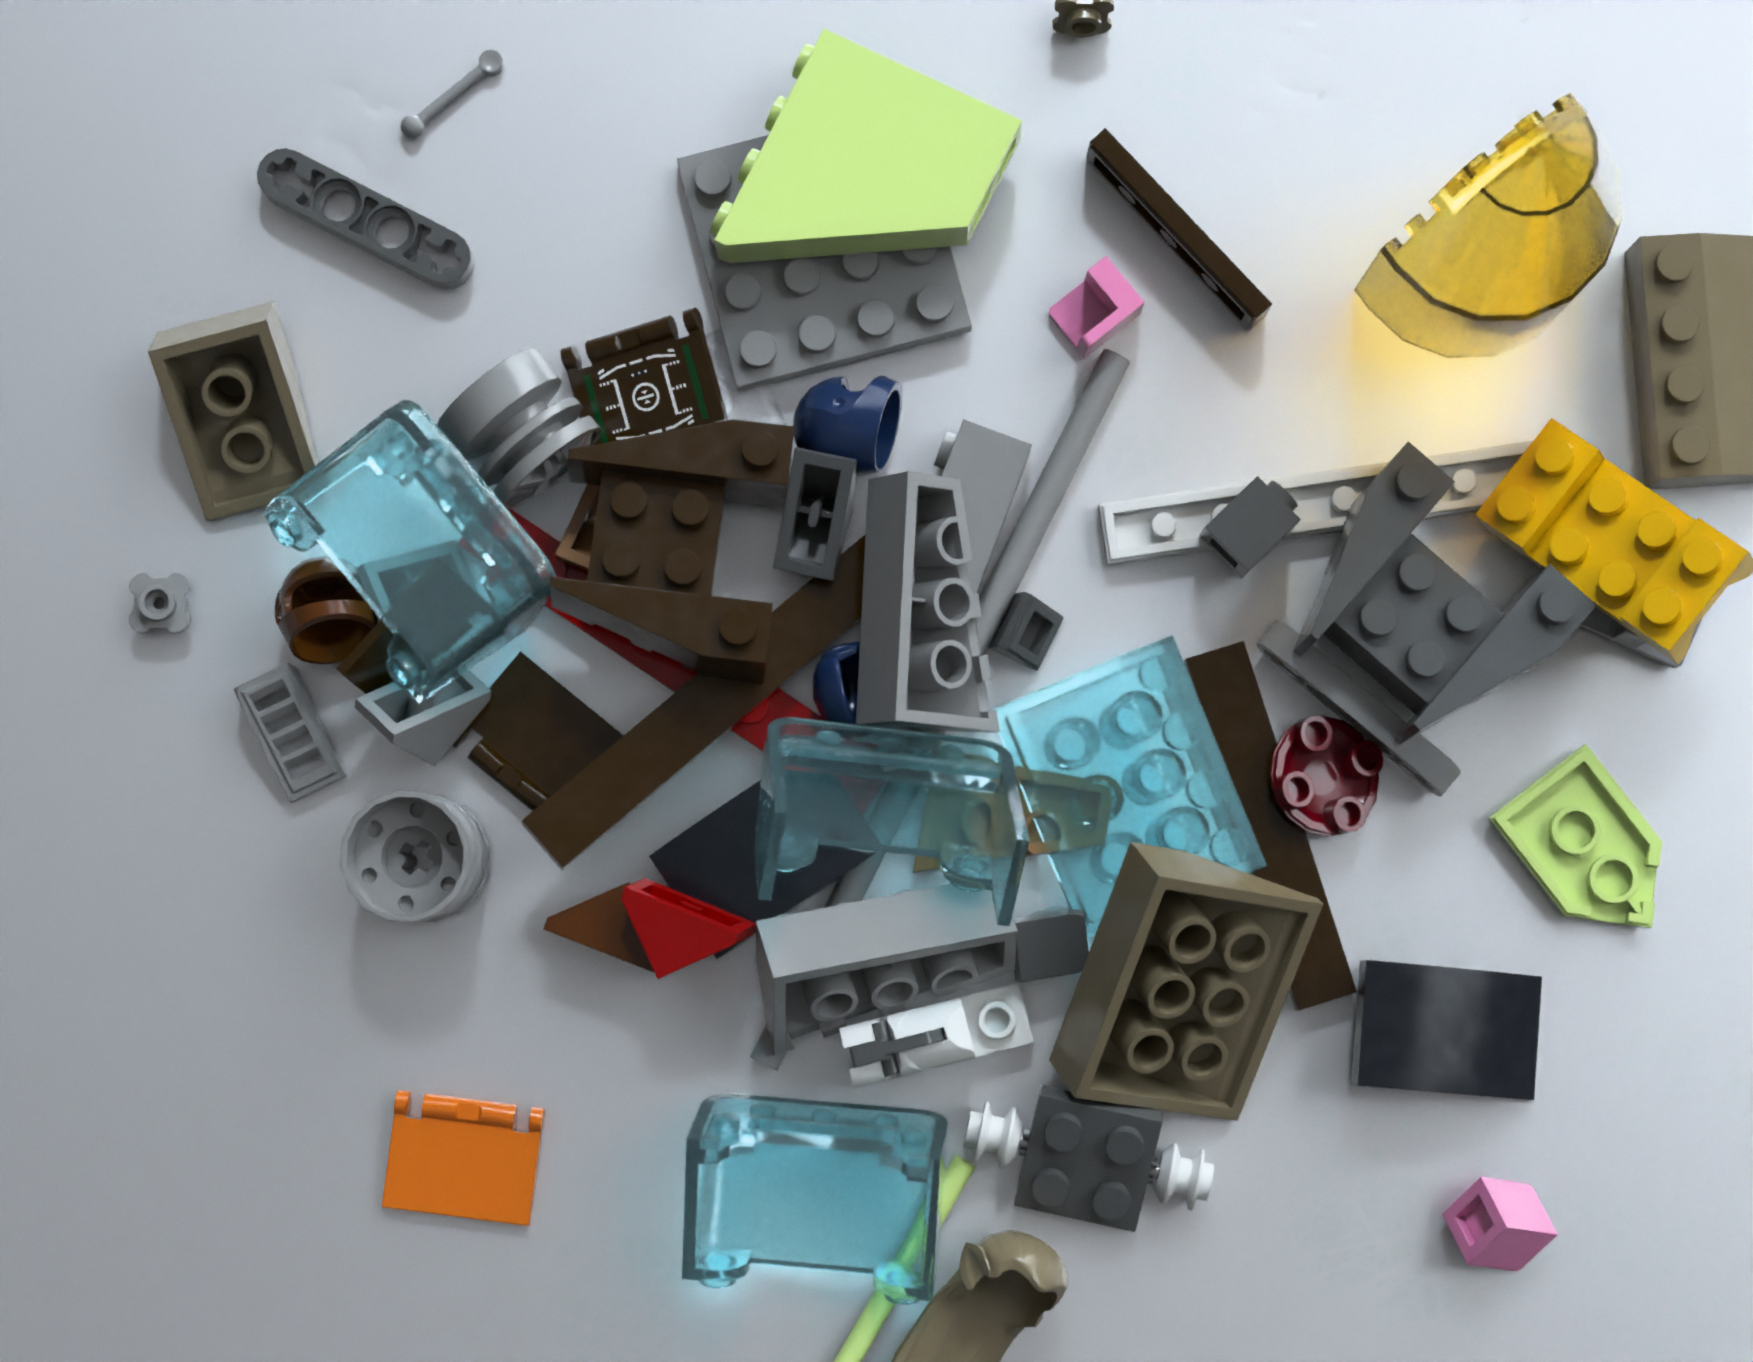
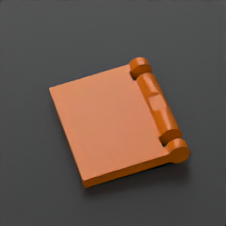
(463, 1159)

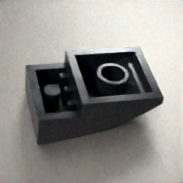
(718, 865)
(1446, 1030)

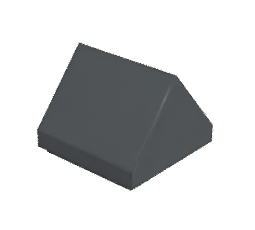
(1026, 630)

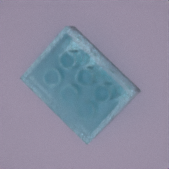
(1119, 763)

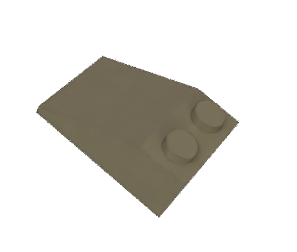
(235, 407)

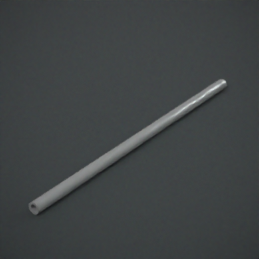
(1007, 575)

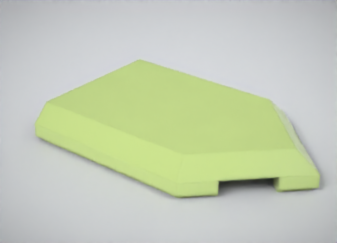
(1584, 842)

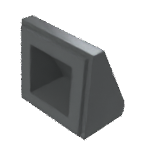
(1050, 944)

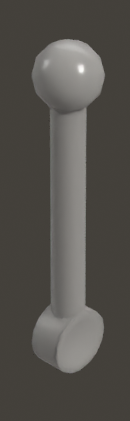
(489, 64)

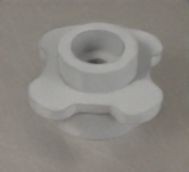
(172, 615)

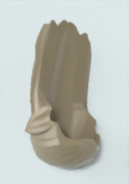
(988, 1301)

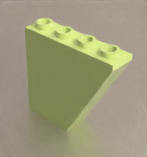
(865, 162)

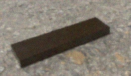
(1177, 230)

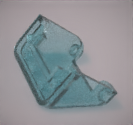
(418, 546)
(814, 1191)

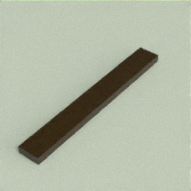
(695, 718)

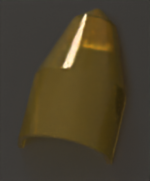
(1506, 240)

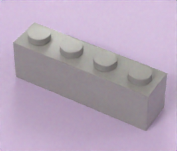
(918, 611)
(875, 955)

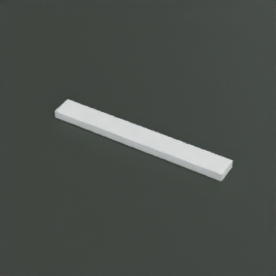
(1173, 521)

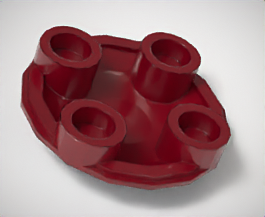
(1325, 775)

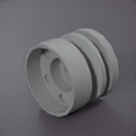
(511, 419)
(381, 863)

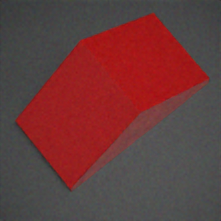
(678, 927)

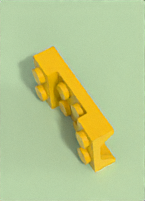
(1613, 539)

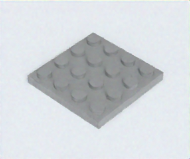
(815, 310)

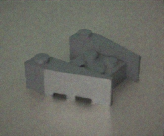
(1416, 617)

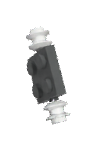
(1088, 1158)

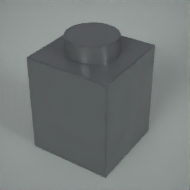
(1251, 525)

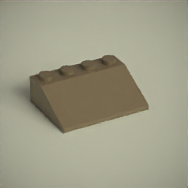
(1693, 357)
(1182, 985)

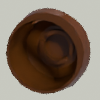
(321, 612)

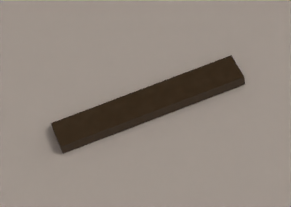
(1246, 742)

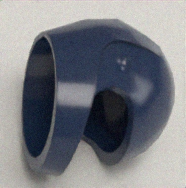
(850, 422)

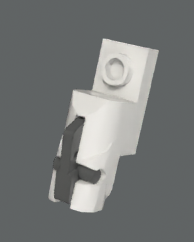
(937, 1035)

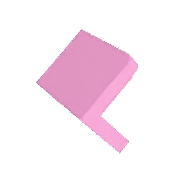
(1096, 308)
(1499, 1224)

